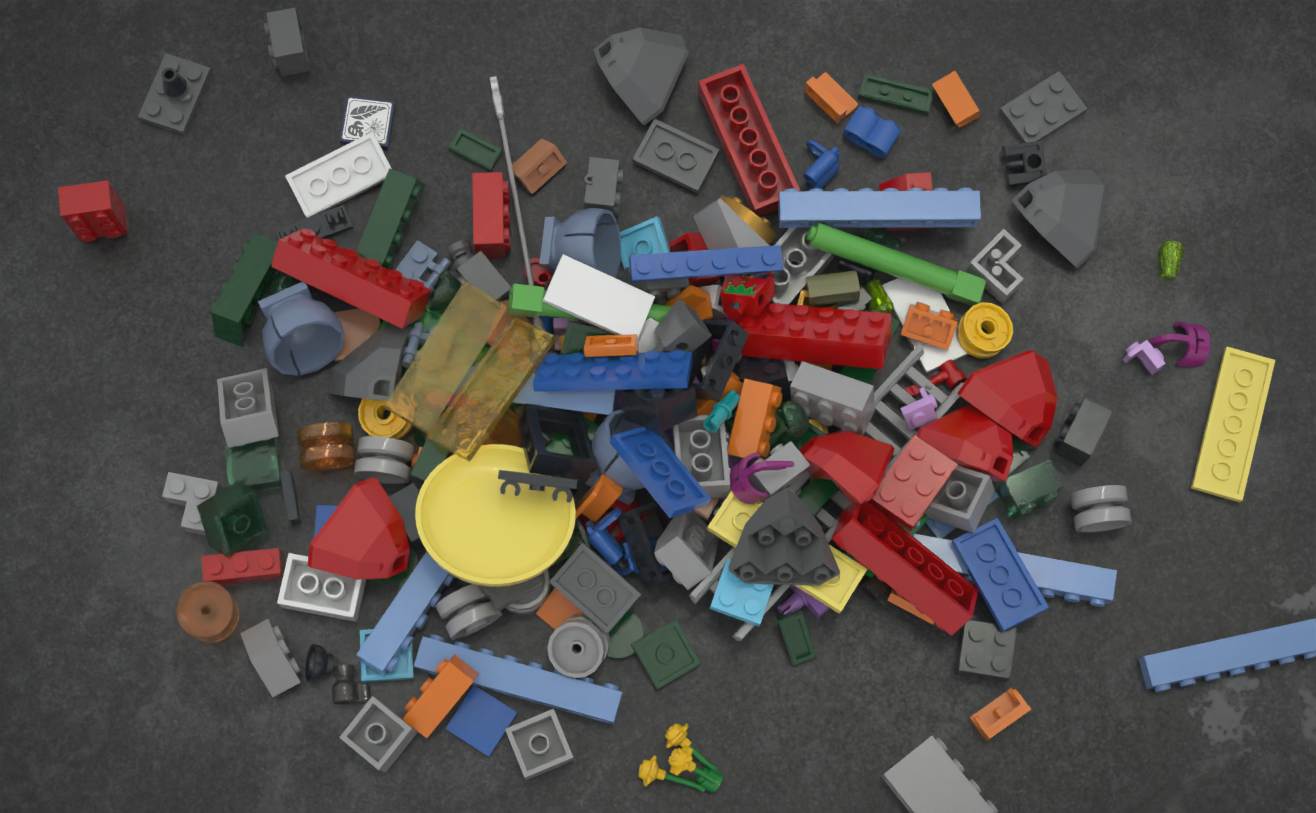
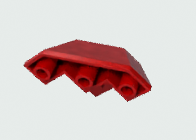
(1015, 395)
(971, 441)
(849, 461)
(362, 536)

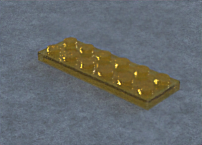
(446, 357)
(491, 388)

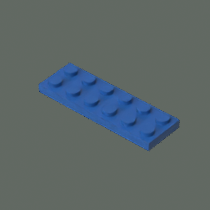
(636, 371)

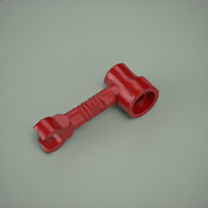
(948, 374)

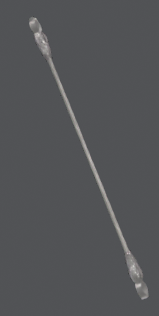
(498, 104)

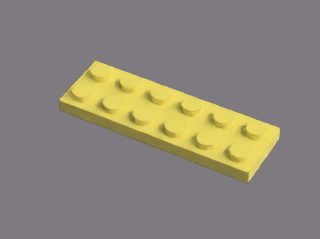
(1233, 424)
(834, 593)

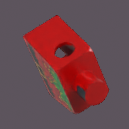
(747, 294)

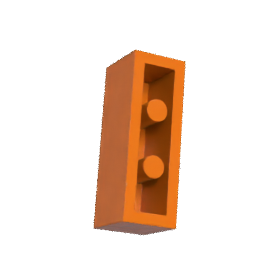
(754, 419)
(439, 695)

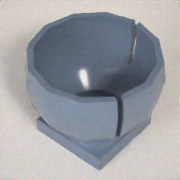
(585, 236)
(301, 328)
(608, 459)

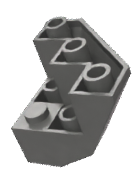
(643, 68)
(1066, 211)
(373, 367)
(783, 545)

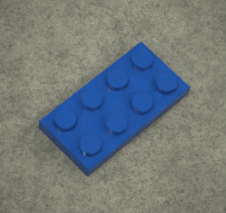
(660, 471)
(1000, 575)

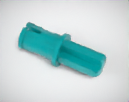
(721, 411)

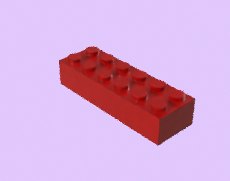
(747, 138)
(351, 277)
(818, 335)
(906, 565)

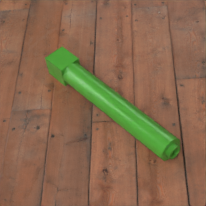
(954, 284)
(527, 301)

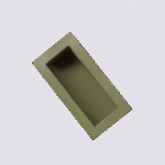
(833, 288)

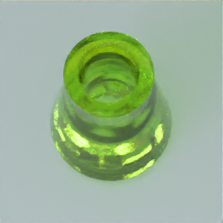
(1171, 257)
(880, 299)

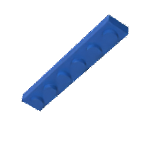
(706, 263)

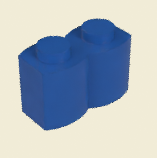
(872, 132)

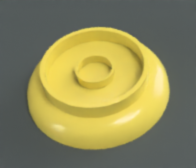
(490, 534)

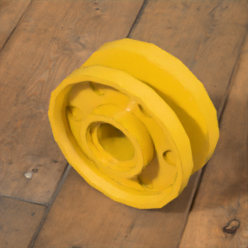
(996, 324)
(372, 421)

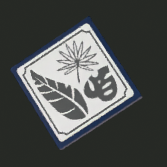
(367, 116)

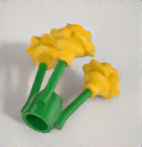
(680, 761)

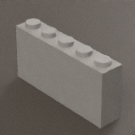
(935, 783)

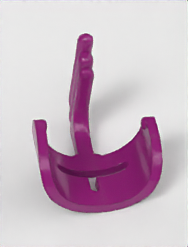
(1194, 331)
(742, 488)

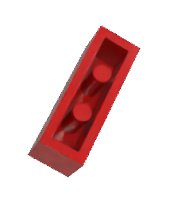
(244, 567)

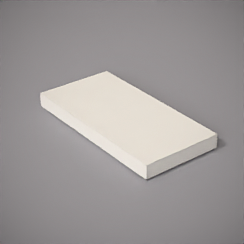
(339, 175)
(905, 293)
(598, 298)

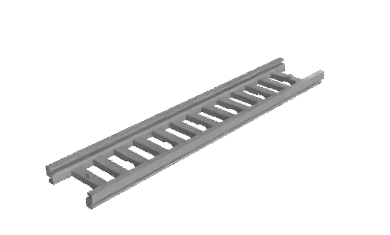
(889, 386)

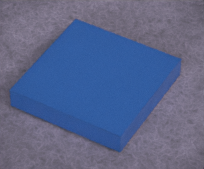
(481, 721)

